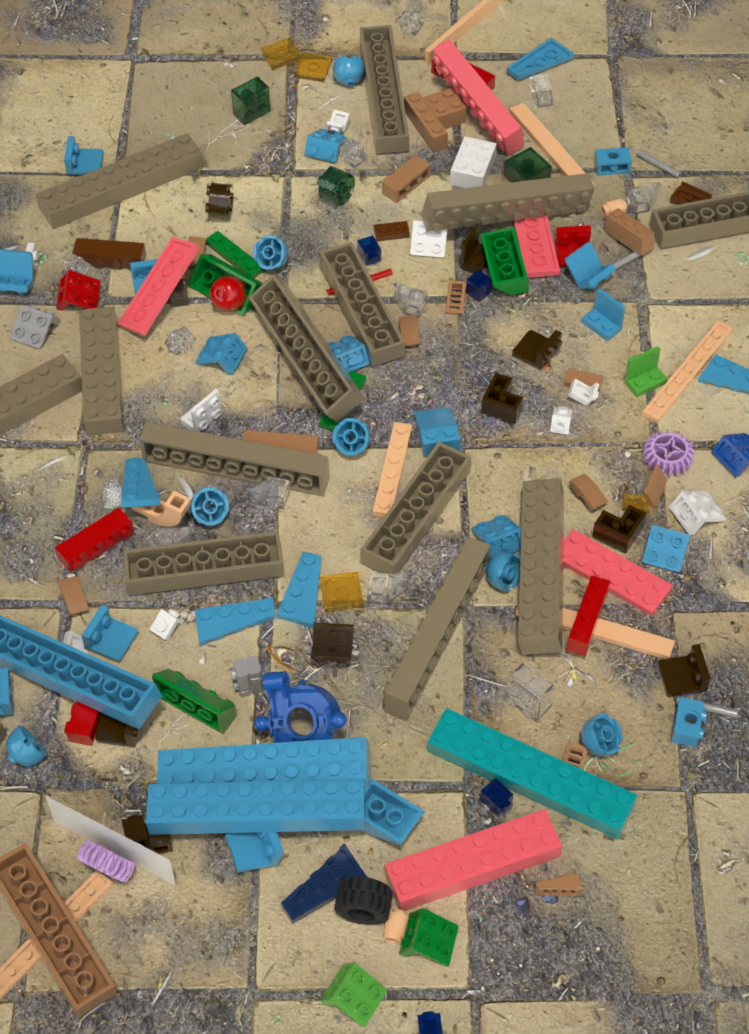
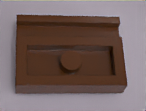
(687, 193)

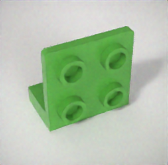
(643, 373)
(354, 993)

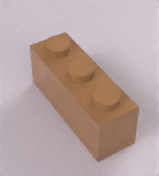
(406, 178)
(629, 231)

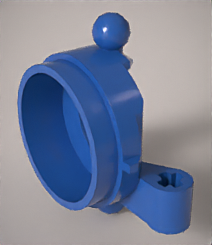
(284, 699)

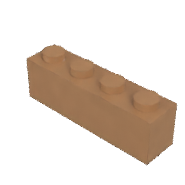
(426, 122)
(291, 441)

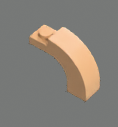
(169, 512)

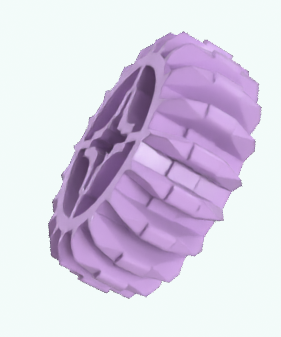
(679, 457)
(105, 861)

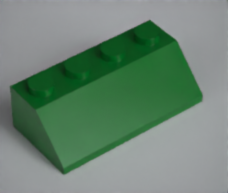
(505, 261)
(212, 268)
(194, 700)

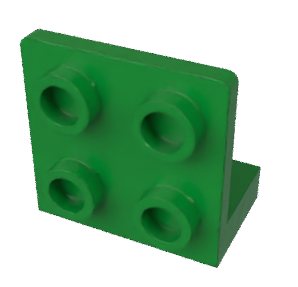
(429, 936)

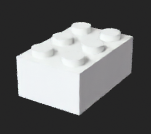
(473, 163)

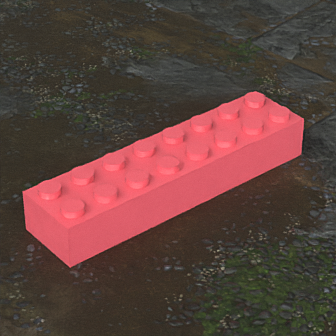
(478, 97)
(472, 860)

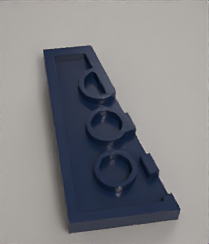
(321, 885)

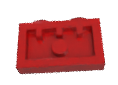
(569, 240)
(77, 291)

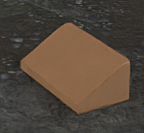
(655, 486)

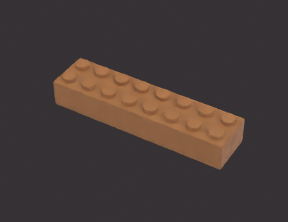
(53, 932)

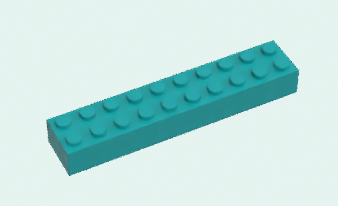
(532, 773)

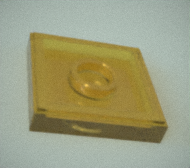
(281, 53)
(313, 67)
(341, 591)

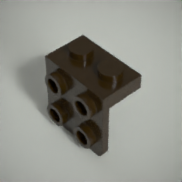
(537, 348)
(332, 642)
(116, 732)

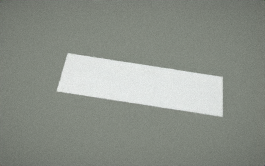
(111, 840)

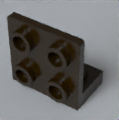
(472, 254)
(685, 673)

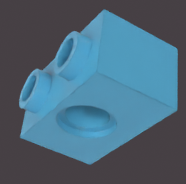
(612, 161)
(691, 711)

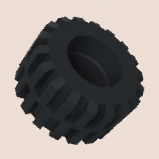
(363, 900)

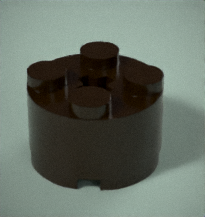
(219, 200)

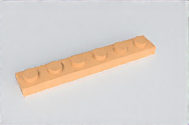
(392, 468)

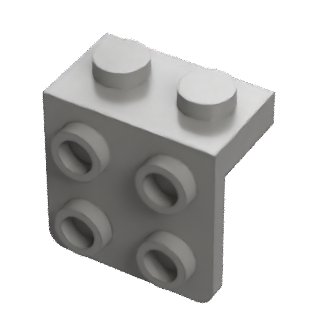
(32, 325)

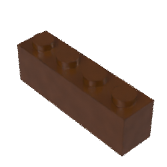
(109, 253)

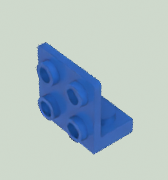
(733, 452)

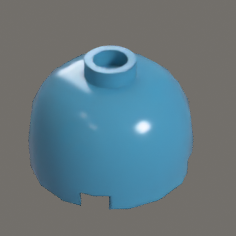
(348, 71)
(270, 252)
(351, 436)
(209, 506)
(504, 570)
(602, 735)
(24, 748)

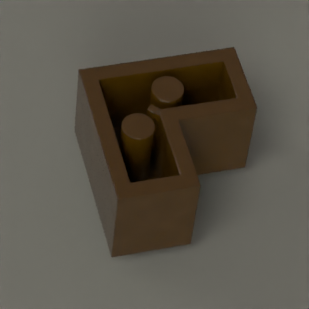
(499, 400)
(619, 531)
(137, 831)

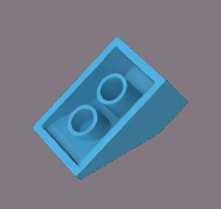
(436, 426)
(389, 814)

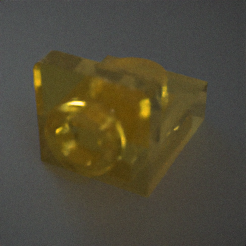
(636, 500)

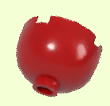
(228, 293)

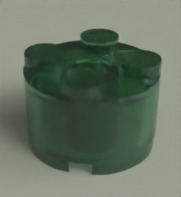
(335, 185)

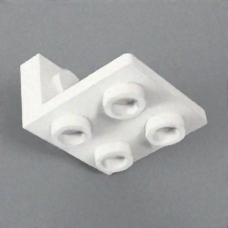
(427, 243)
(203, 412)
(694, 509)

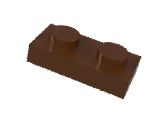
(391, 231)

